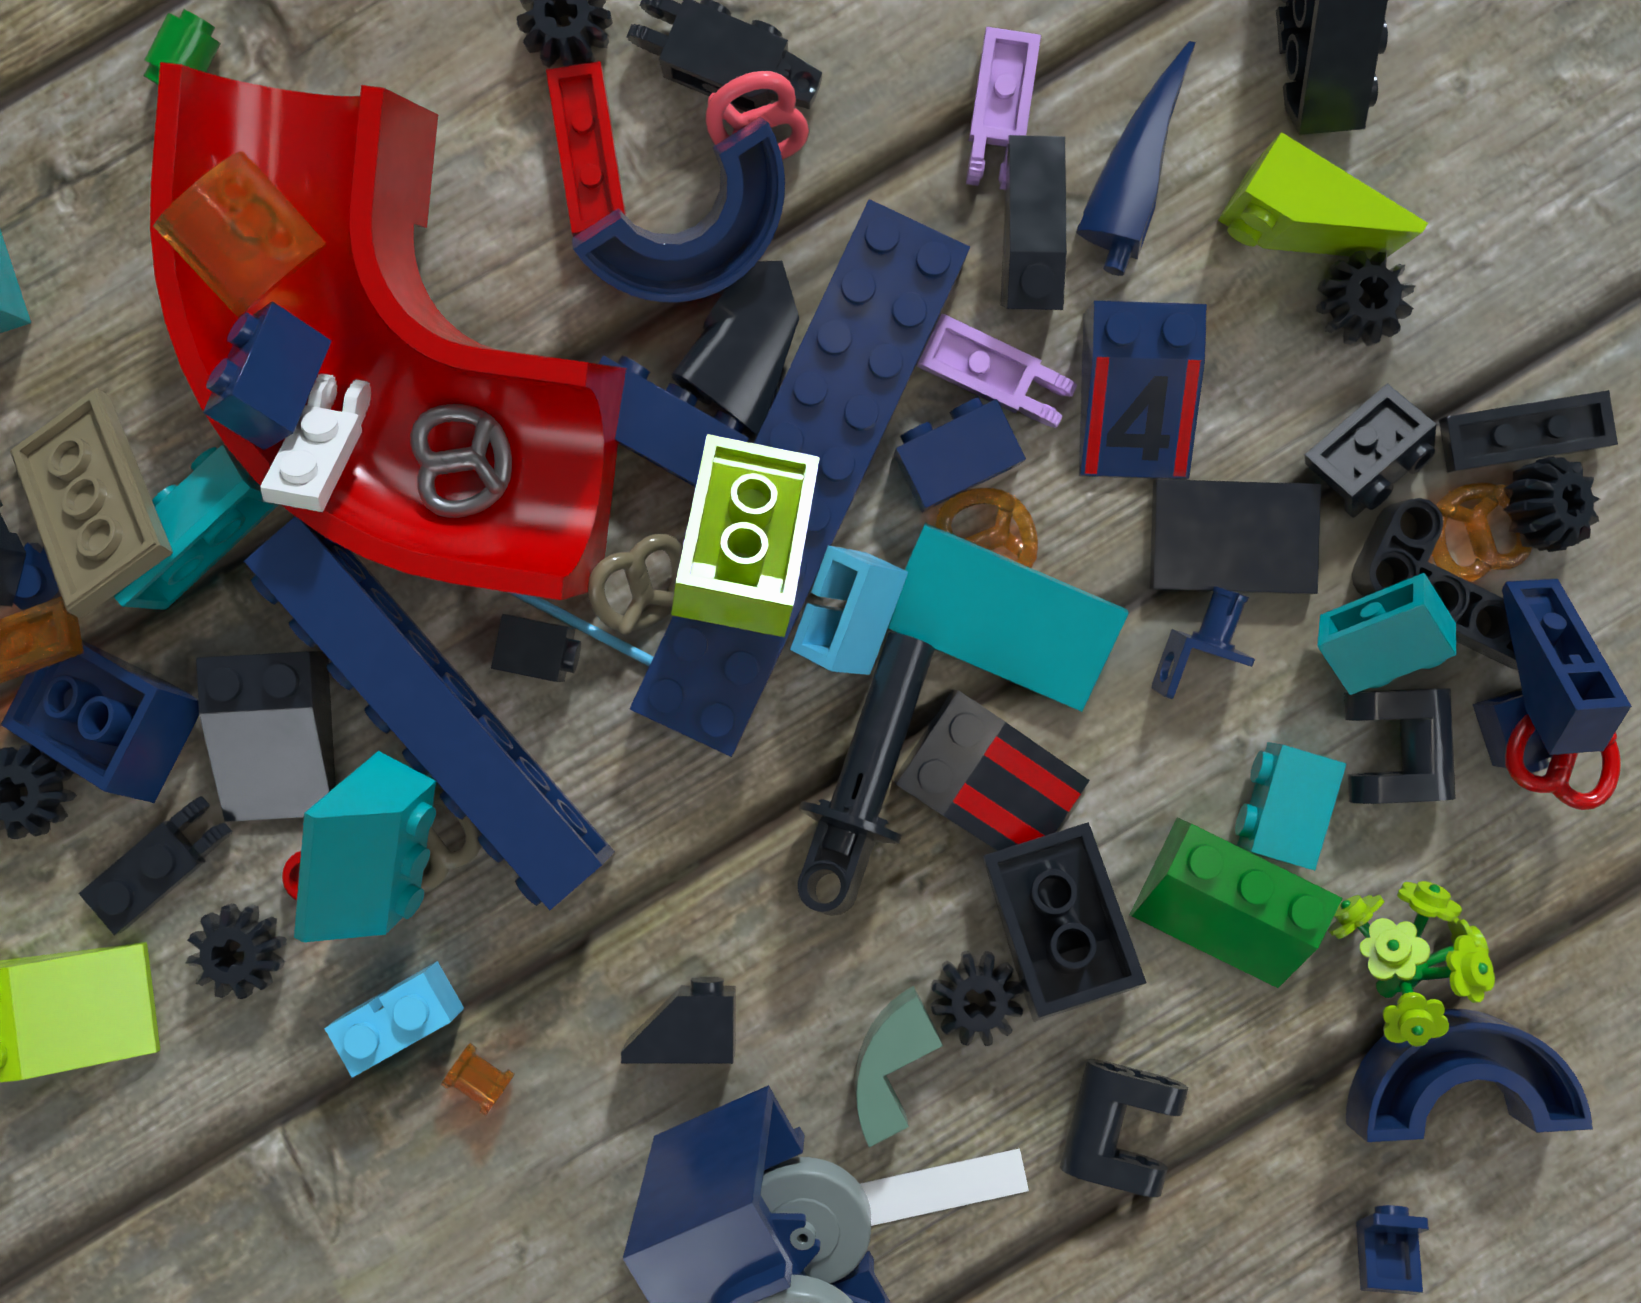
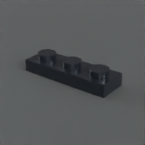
(1528, 431)

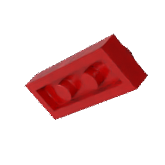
(585, 143)

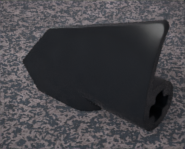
(743, 346)

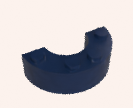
(713, 251)
(1402, 1082)

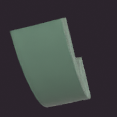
(893, 1040)

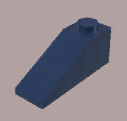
(1561, 670)

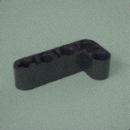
(1411, 557)

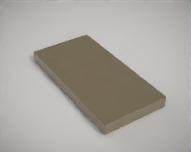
(90, 503)

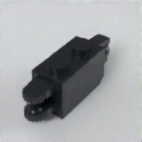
(713, 48)

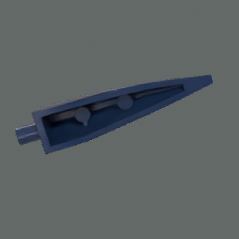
(1129, 183)

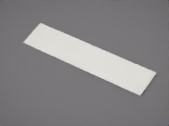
(946, 1186)

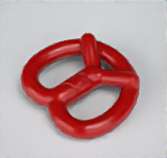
(1560, 770)

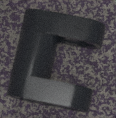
(1425, 746)
(1097, 1123)

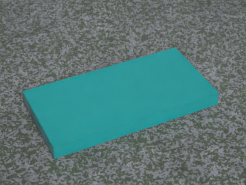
(1006, 617)

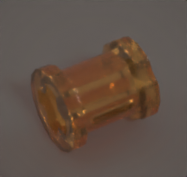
(477, 1079)

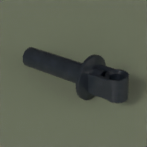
(851, 819)

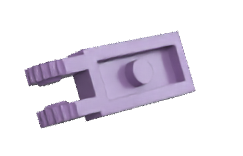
(1001, 95)
(992, 369)

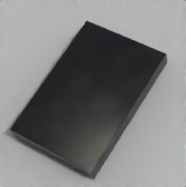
(1235, 536)

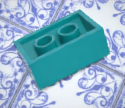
(202, 524)
(365, 852)

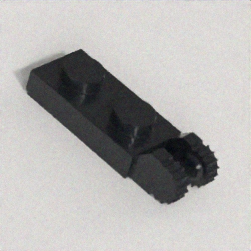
(152, 868)

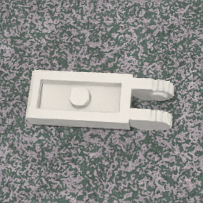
(319, 447)

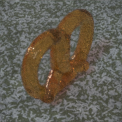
(1478, 531)
(1000, 533)

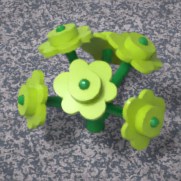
(1403, 958)

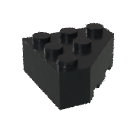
(1331, 61)

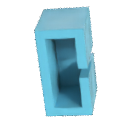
(849, 636)
(409, 1014)

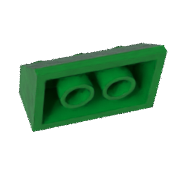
(1234, 904)

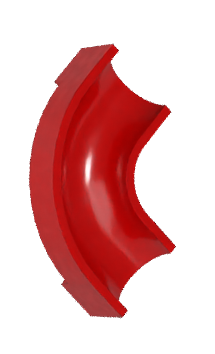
(363, 184)

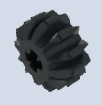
(566, 42)
(1381, 311)
(1551, 504)
(44, 787)
(218, 959)
(975, 1017)

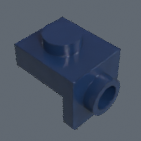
(1390, 1250)

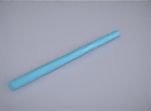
(587, 628)

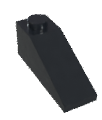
(1034, 224)

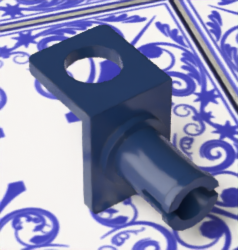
(1213, 637)

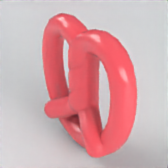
(775, 114)

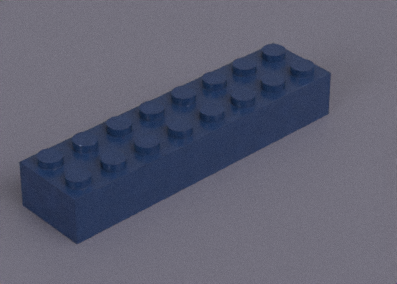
(430, 711)

